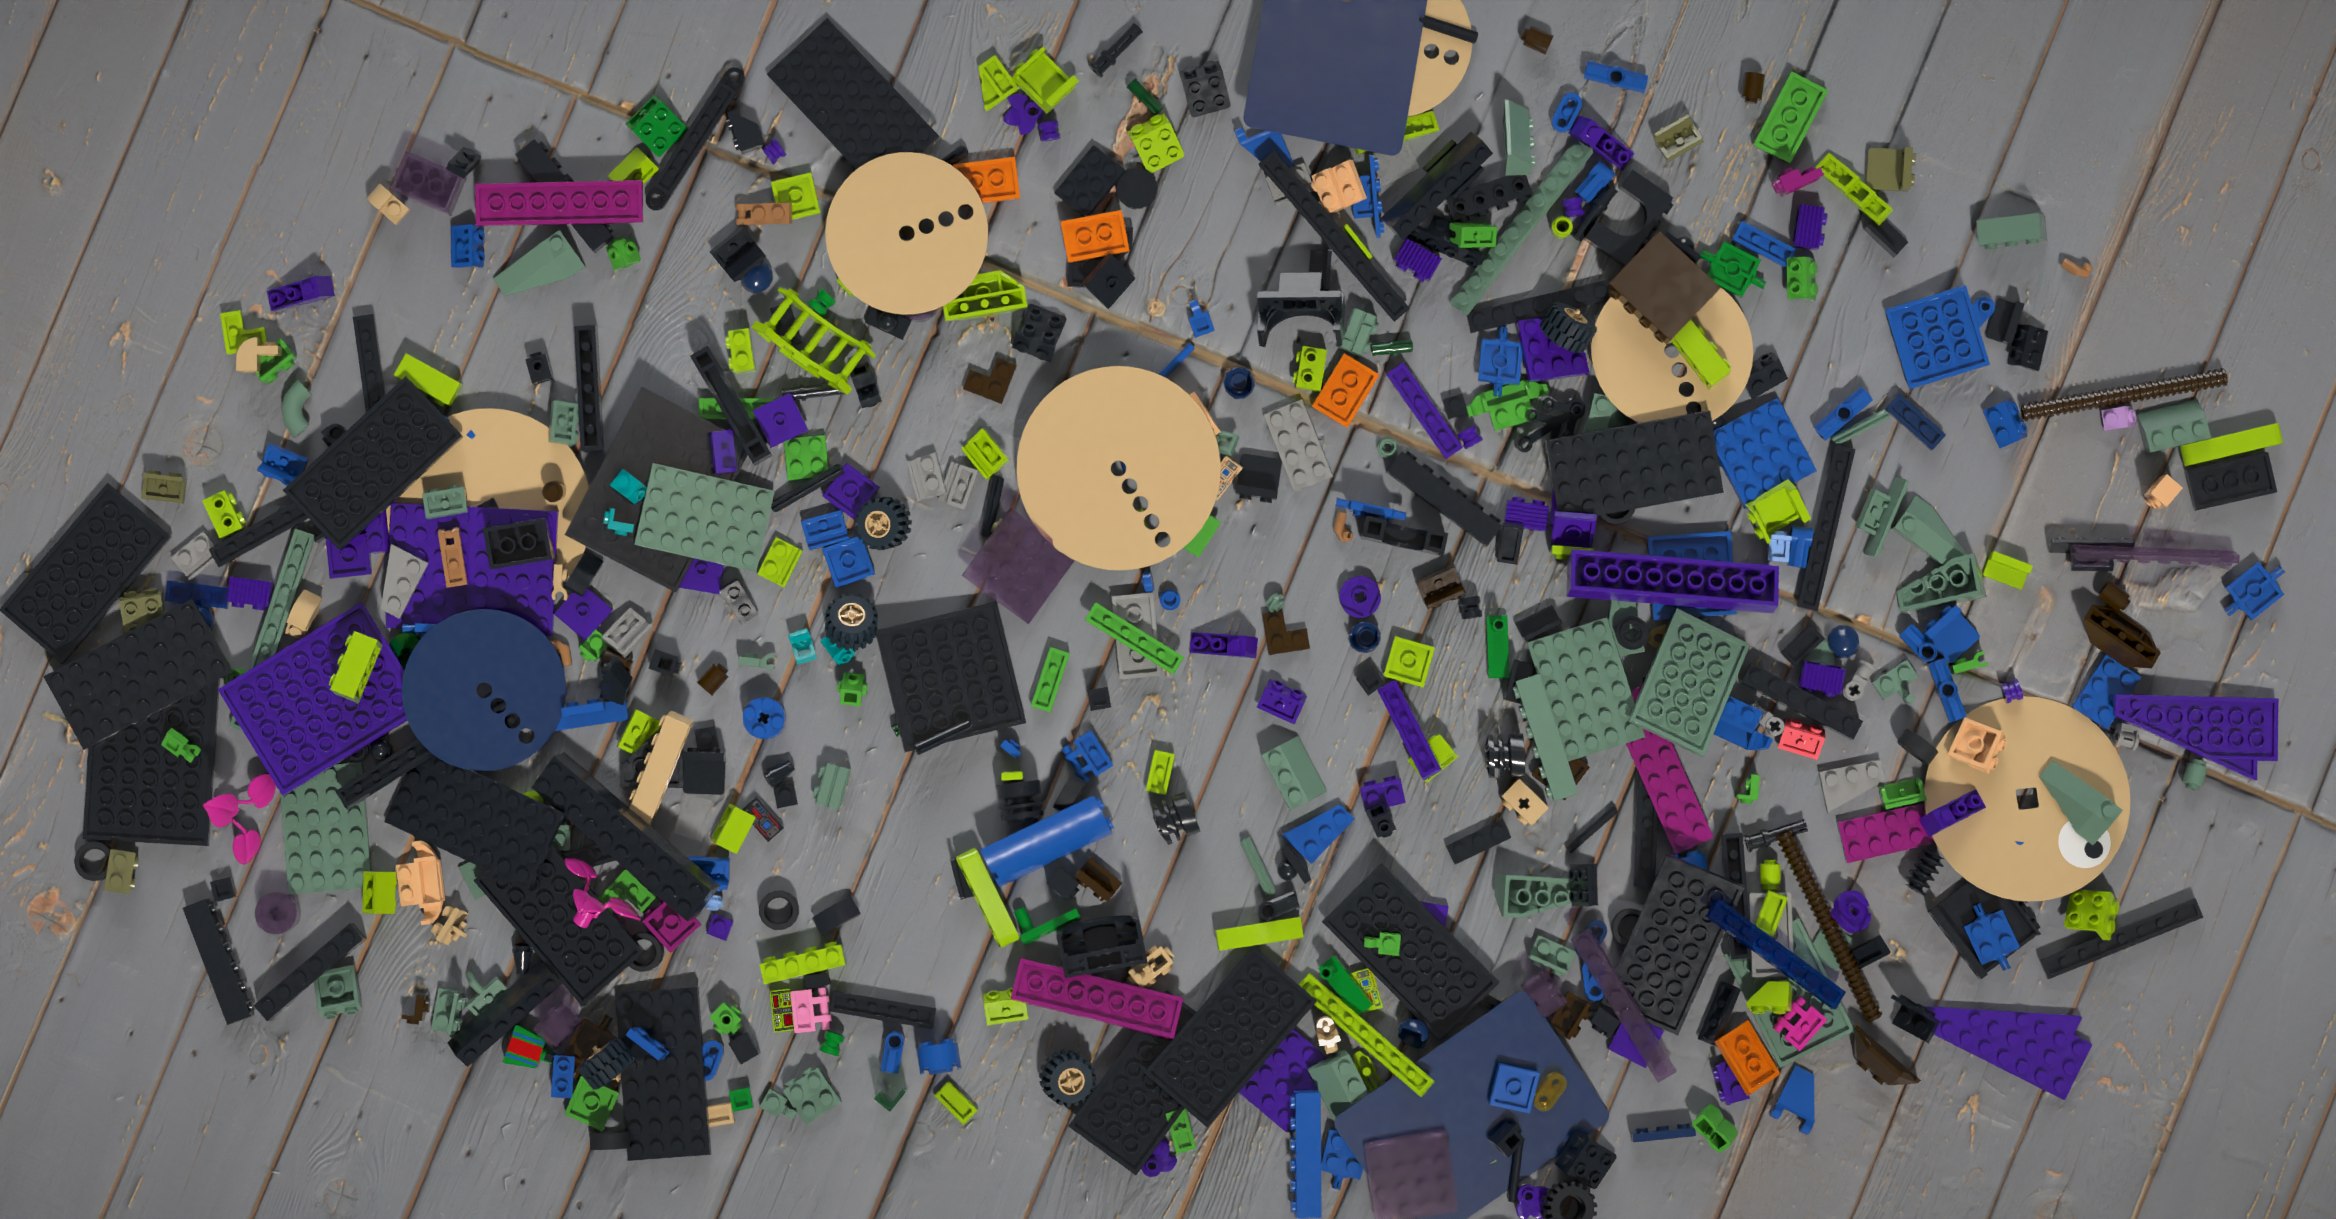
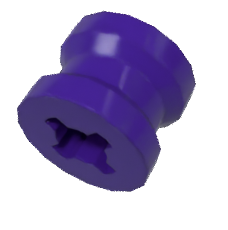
(1049, 131)
(774, 151)
(1573, 207)
(1470, 437)
(2011, 691)

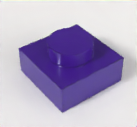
(720, 927)

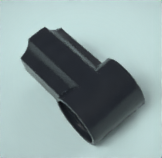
(1280, 905)

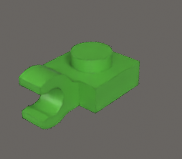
(1963, 665)
(177, 744)
(1387, 943)

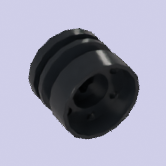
(1505, 755)
(1020, 800)
(1175, 818)

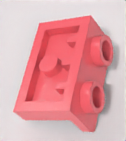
(1802, 738)

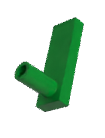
(1497, 646)
(1032, 934)
(1345, 985)

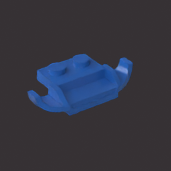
(1739, 726)

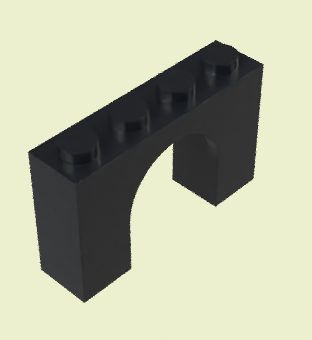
(1654, 203)
(1419, 540)

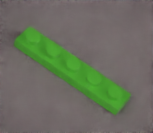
(1134, 638)

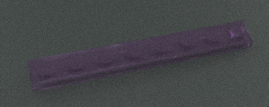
(2162, 555)
(1623, 1005)

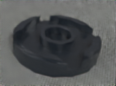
(1137, 188)

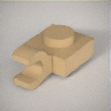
(560, 575)

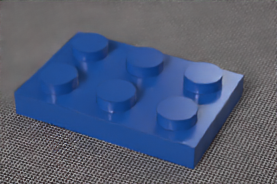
(2097, 695)

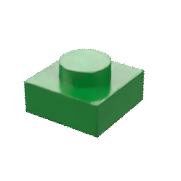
(741, 1099)

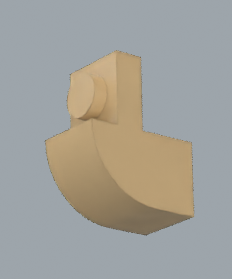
(388, 204)
(250, 352)
(302, 614)

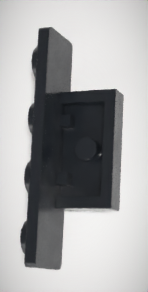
(1438, 238)
(2063, 545)

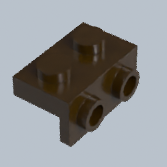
(1440, 587)
(1098, 879)
(1567, 1018)

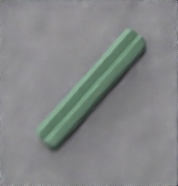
(1860, 427)
(1257, 866)

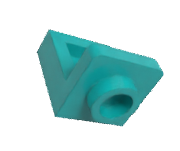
(629, 486)
(619, 527)
(802, 646)
(839, 655)

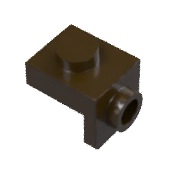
(422, 1006)

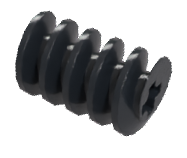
(1924, 871)

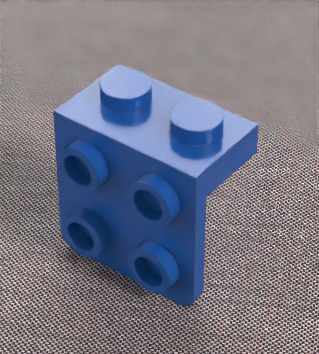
(1951, 633)

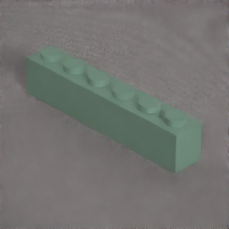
(1545, 737)

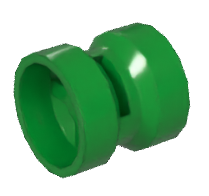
(824, 298)
(832, 1043)

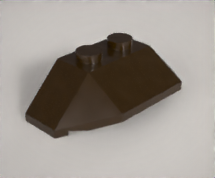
(2120, 637)
(1879, 1061)

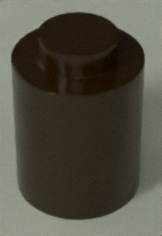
(1536, 39)
(1752, 87)
(554, 491)
(2114, 596)
(627, 663)
(713, 678)

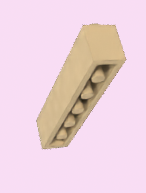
(660, 765)

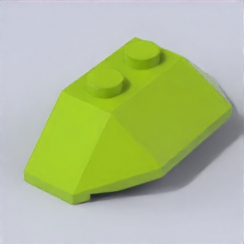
(987, 296)

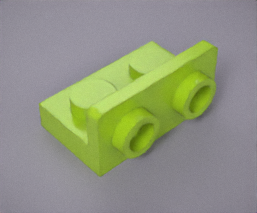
(1001, 1009)

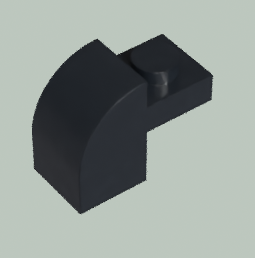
(865, 385)

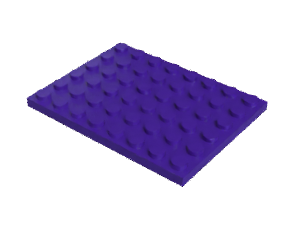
(512, 589)
(295, 716)

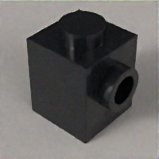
(539, 368)

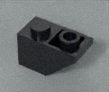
(747, 133)
(616, 681)

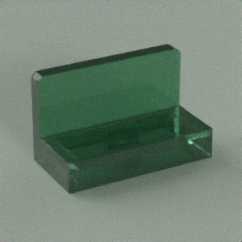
(886, 1101)

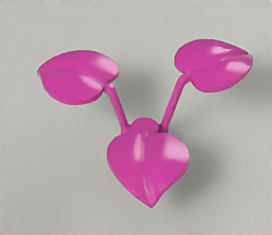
(225, 806)
(587, 905)

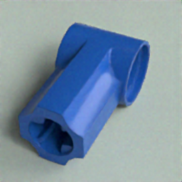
(1597, 178)
(1799, 546)
(1916, 641)
(892, 1054)

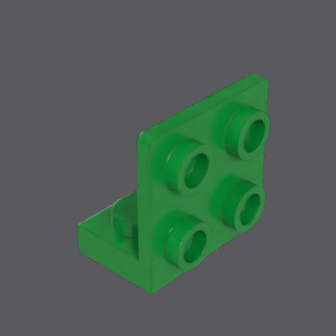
(656, 126)

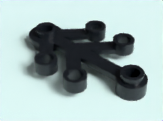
(1553, 423)

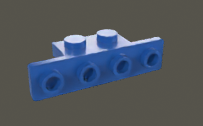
(1371, 206)
(591, 714)

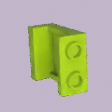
(1043, 80)
(1776, 509)

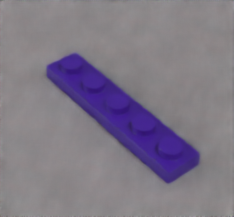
(1424, 410)
(1409, 730)

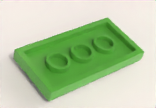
(1790, 118)

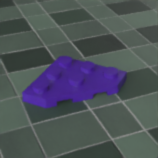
(1546, 359)

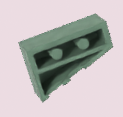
(2012, 231)
(1617, 611)

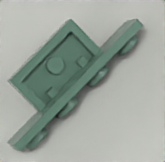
(1879, 514)

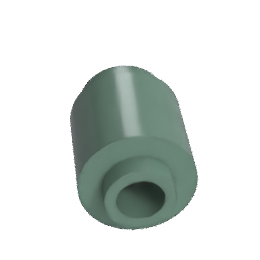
(2194, 774)

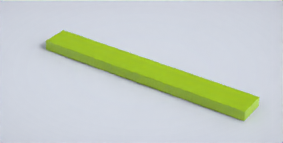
(1367, 1036)

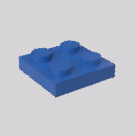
(848, 562)
(1514, 1088)

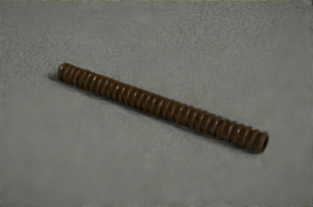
(2124, 394)
(1829, 927)

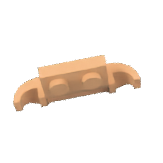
(422, 882)

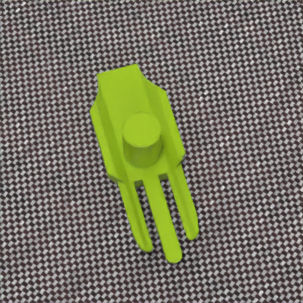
(1366, 1069)

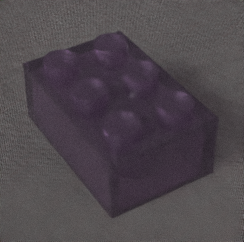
(427, 183)

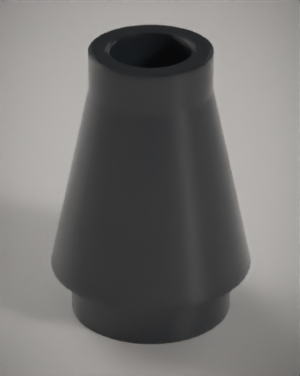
(777, 774)
(522, 957)

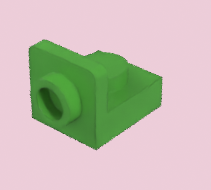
(593, 647)
(1752, 787)

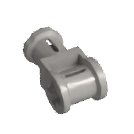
(1858, 680)
(1766, 718)
(2126, 731)

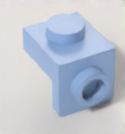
(1779, 547)

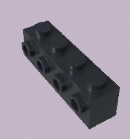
(1487, 197)

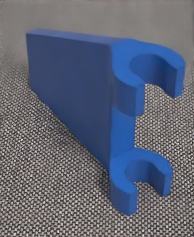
(1263, 144)
(1797, 1098)

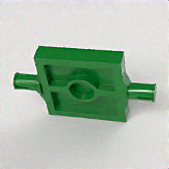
(1733, 269)

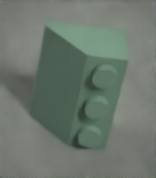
(1517, 139)
(2173, 426)
(1293, 773)
(1338, 1082)

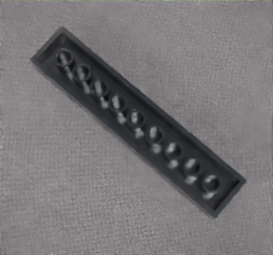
(625, 836)

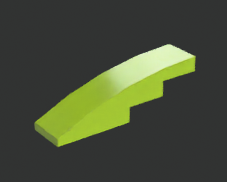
(1416, 126)
(1854, 189)
(1259, 933)

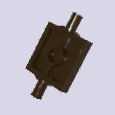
(586, 1038)

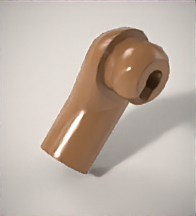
(2074, 269)
(1340, 529)
(564, 651)

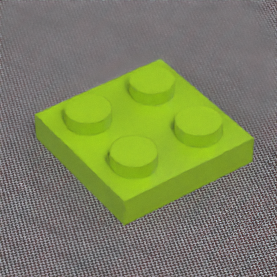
(798, 191)
(1409, 661)

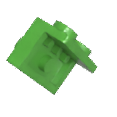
(1802, 278)
(275, 364)

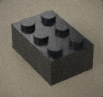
(518, 543)

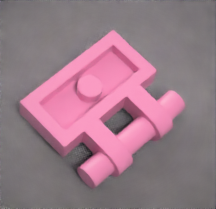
(804, 1011)

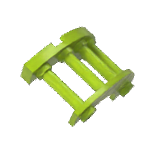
(803, 357)

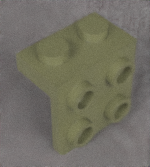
(1890, 169)
(140, 607)

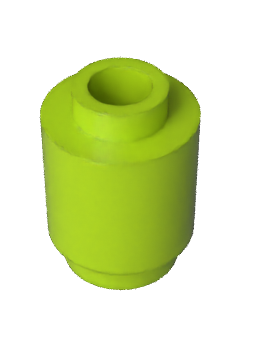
(1564, 221)
(1770, 874)

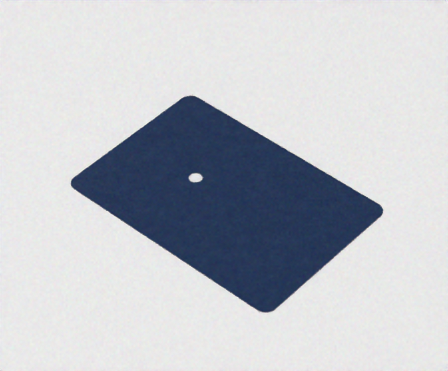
(1336, 71)
(1459, 1100)

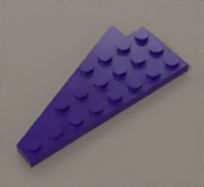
(2219, 729)
(2026, 1044)

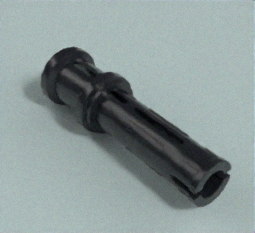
(1134, 31)
(1765, 837)

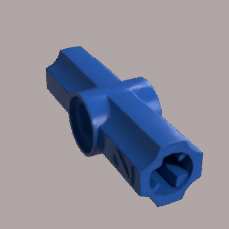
(1629, 80)
(1833, 422)
(1952, 703)

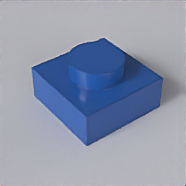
(1012, 748)

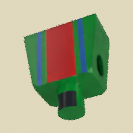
(527, 1049)

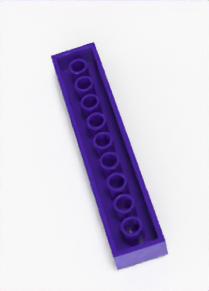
(1672, 581)

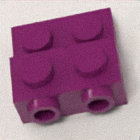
(1790, 180)
(669, 926)

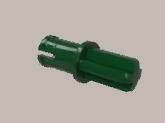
(1145, 97)
(1392, 347)

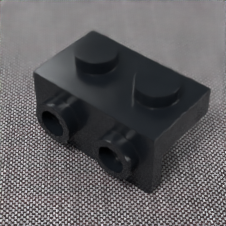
(2027, 347)
(1764, 375)

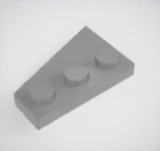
(401, 580)
(1847, 782)

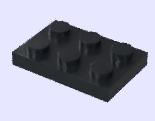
(1090, 181)

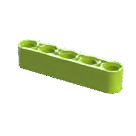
(2231, 444)
(987, 897)

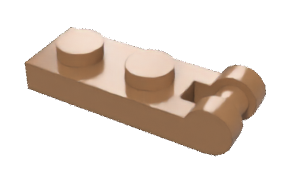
(764, 213)
(453, 557)

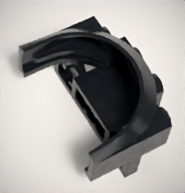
(1300, 296)
(1101, 945)

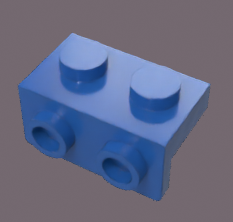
(2005, 423)
(282, 464)
(716, 868)

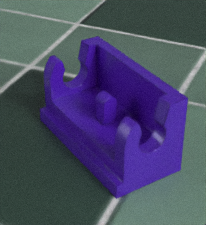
(723, 451)

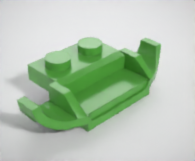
(1509, 408)

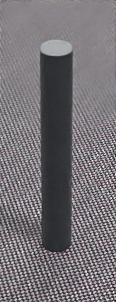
(1591, 830)
(1515, 1174)

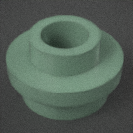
(1387, 440)
(1275, 602)

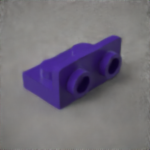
(1282, 701)
(1388, 792)
(1730, 1087)

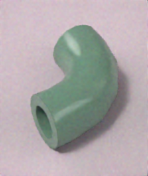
(292, 409)

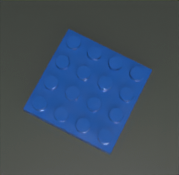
(1937, 337)
(1761, 451)
(1700, 546)

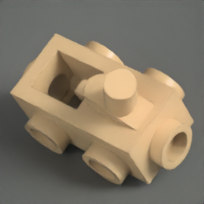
(1145, 973)

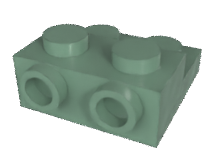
(338, 992)
(811, 1094)

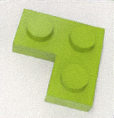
(235, 332)

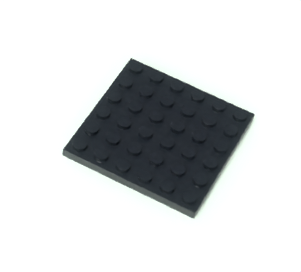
(950, 673)

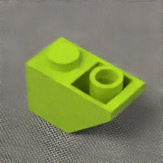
(1773, 996)

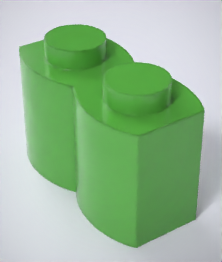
(1716, 1129)

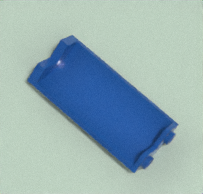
(1047, 841)

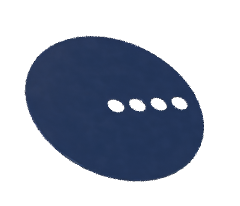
(475, 650)

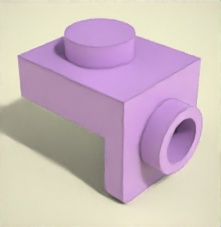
(2118, 418)

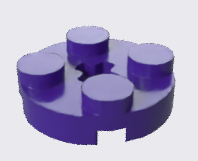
(1371, 593)
(1842, 913)

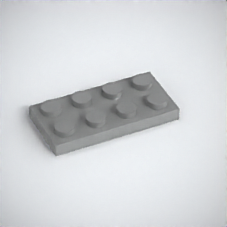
(1298, 445)
(1140, 612)
(1783, 934)

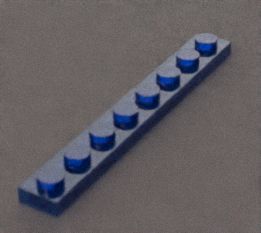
(1775, 954)

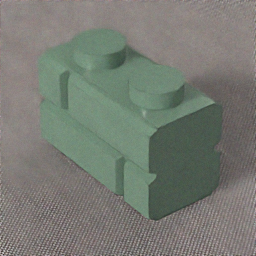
(1358, 332)
(832, 785)

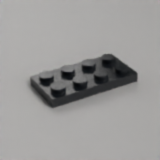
(2231, 481)

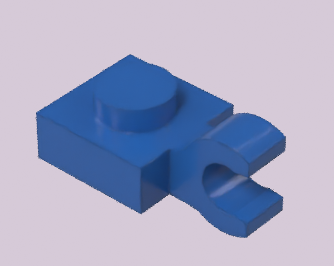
(1200, 322)

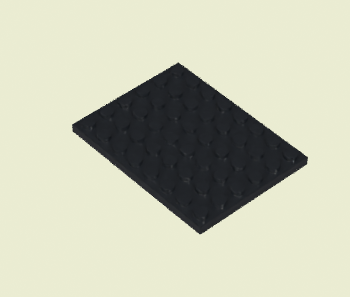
(650, 433)
(145, 790)

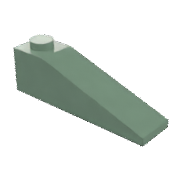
(544, 264)
(1604, 414)
(1927, 532)
(1950, 584)
(2083, 805)
(1528, 895)

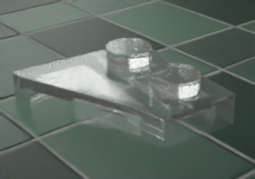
(1751, 625)

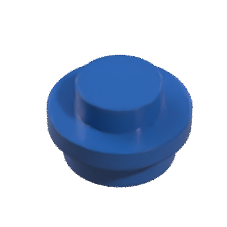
(1170, 599)

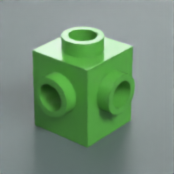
(623, 253)
(852, 689)
(719, 1015)

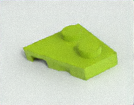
(995, 83)

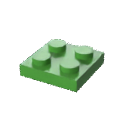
(806, 457)
(591, 1105)

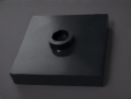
(1108, 280)

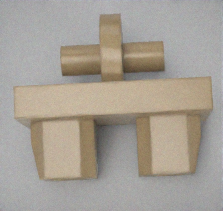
(453, 927)
(1327, 1034)

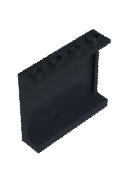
(1957, 912)

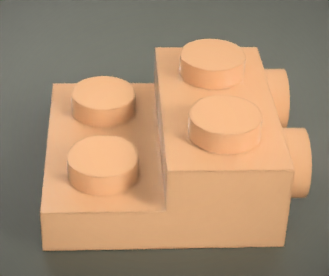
(1338, 187)
(1977, 745)

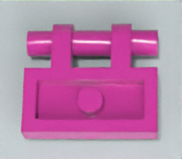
(1804, 1028)

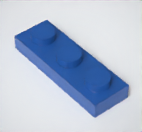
(1763, 244)

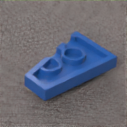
(1318, 833)

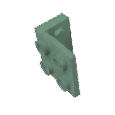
(448, 1010)

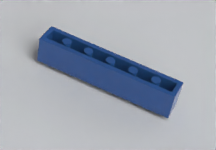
(1306, 1154)

